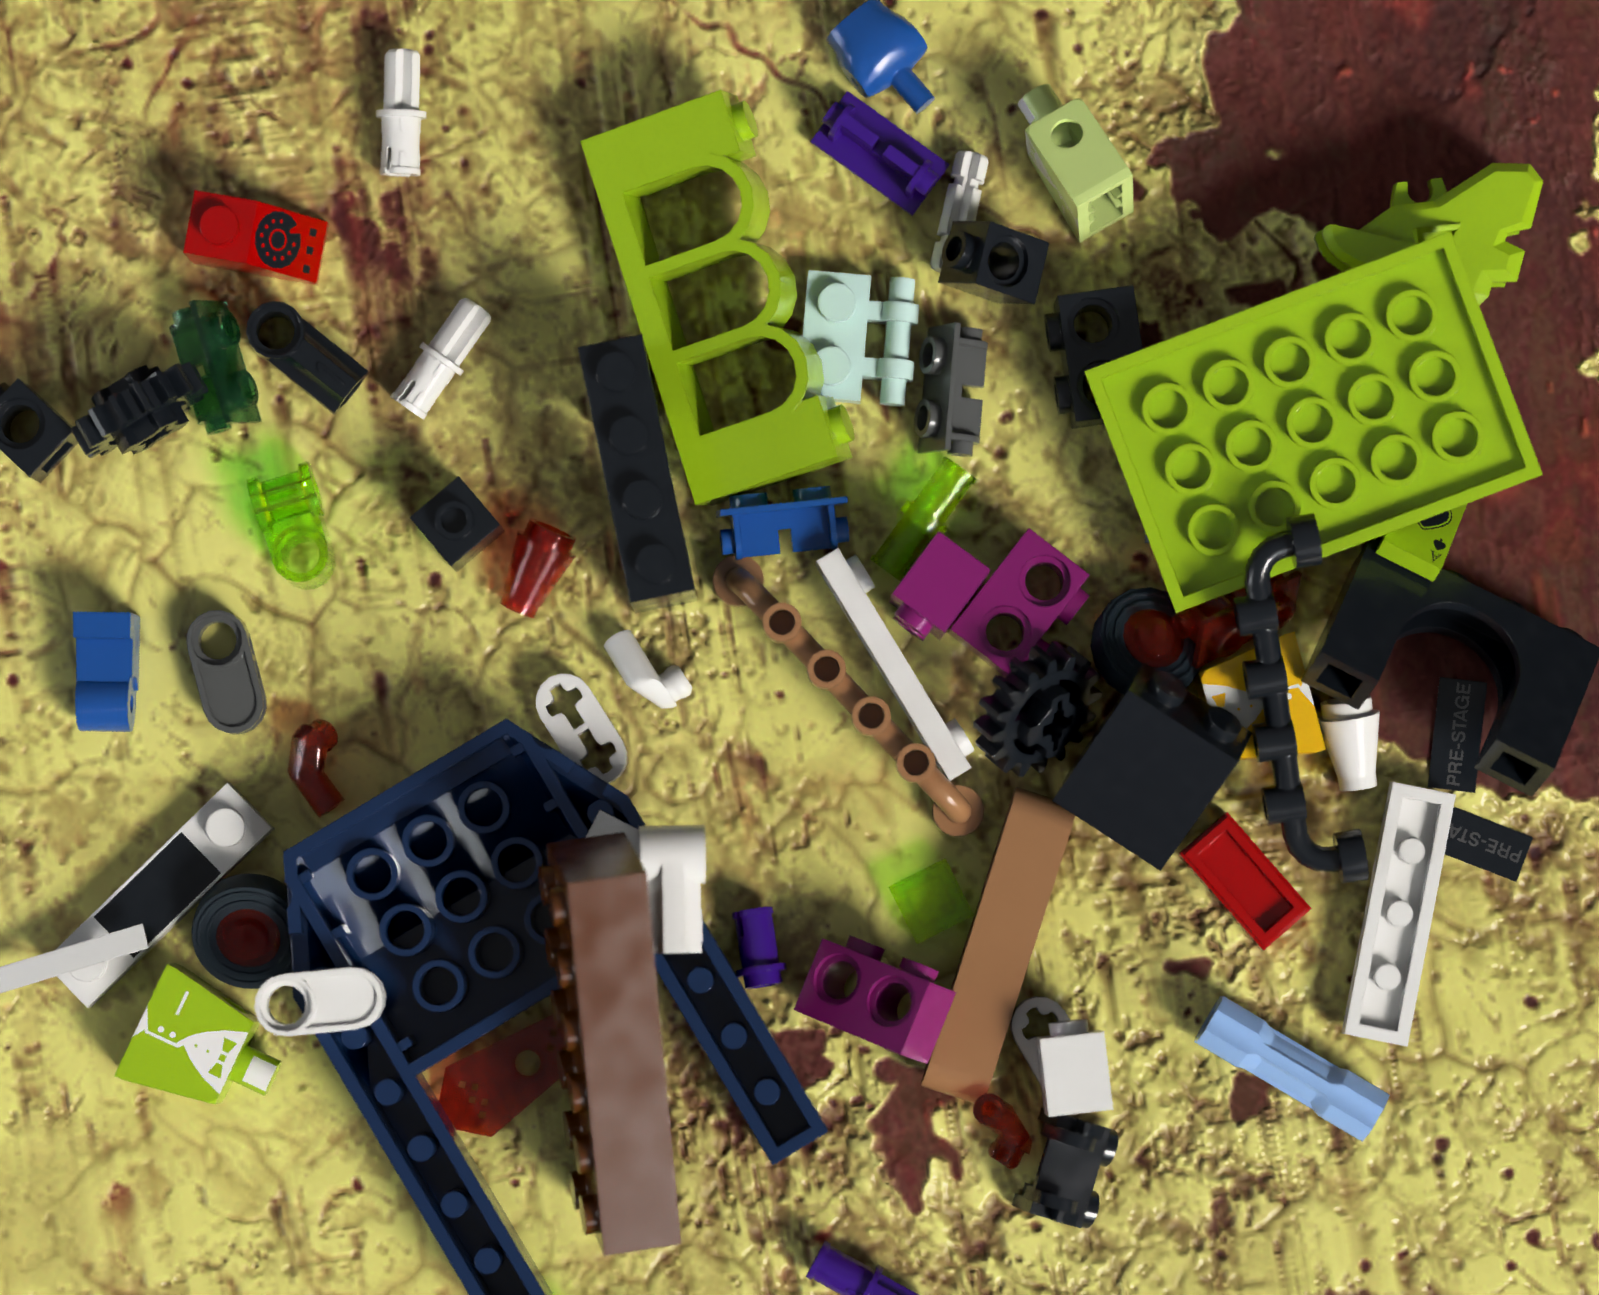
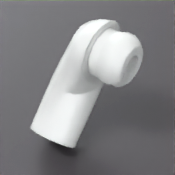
(640, 674)

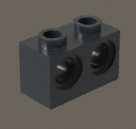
(1077, 355)

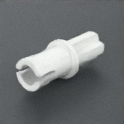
(401, 114)
(442, 357)

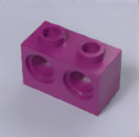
(937, 588)
(1007, 596)
(873, 1004)

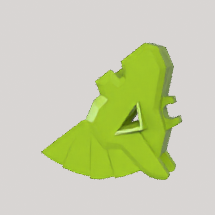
(1477, 212)

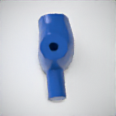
(879, 51)

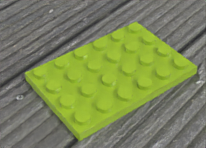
(1332, 401)

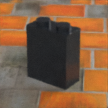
(1153, 765)

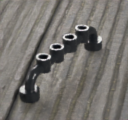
(1267, 679)

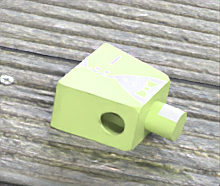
(1076, 162)

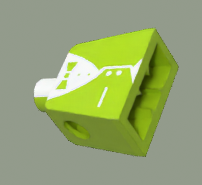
(195, 1042)

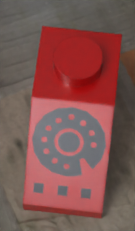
(254, 238)

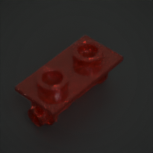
(1214, 624)

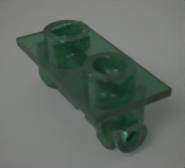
(211, 338)

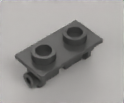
(943, 419)

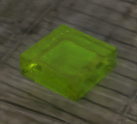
(931, 901)

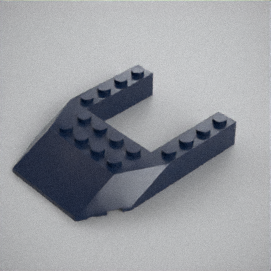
(450, 915)

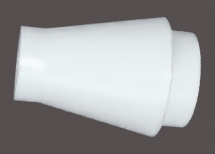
(1351, 742)

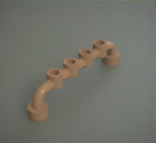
(955, 808)

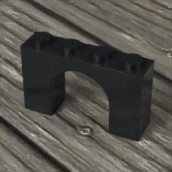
(637, 474)
(1534, 663)

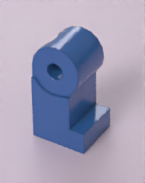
(106, 670)

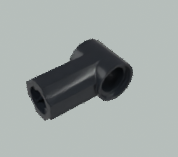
(309, 359)

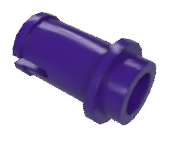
(758, 948)

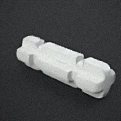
(961, 197)

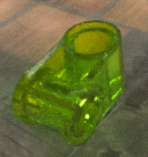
(292, 514)

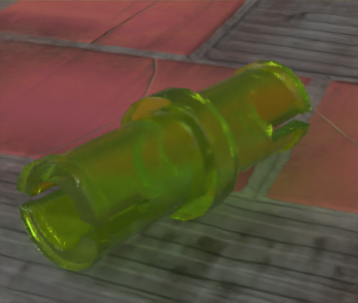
(923, 518)

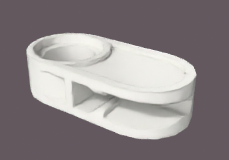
(333, 999)

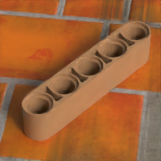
(999, 945)

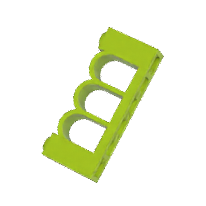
(655, 155)

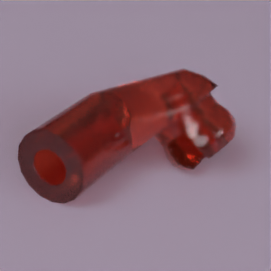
(307, 765)
(1002, 1119)

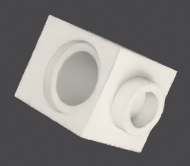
(1073, 1069)

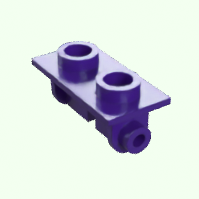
(879, 153)

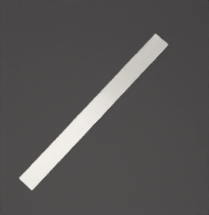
(72, 958)

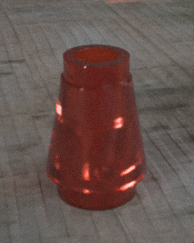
(536, 566)

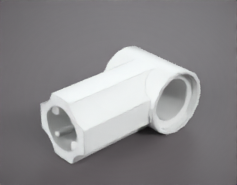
(675, 870)

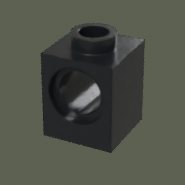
(1013, 265)
(48, 446)
(457, 524)

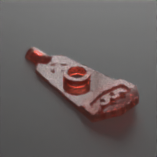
(499, 1079)

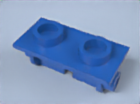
(757, 523)

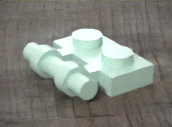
(837, 327)

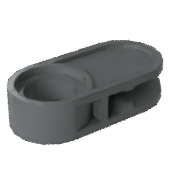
(229, 686)

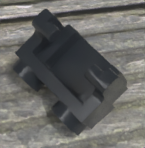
(1068, 1170)

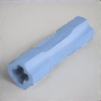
(1293, 1069)

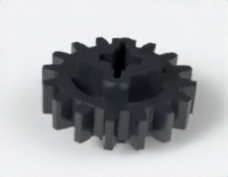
(139, 409)
(1037, 709)

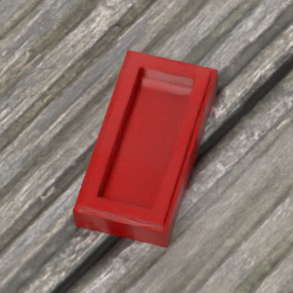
(1244, 881)

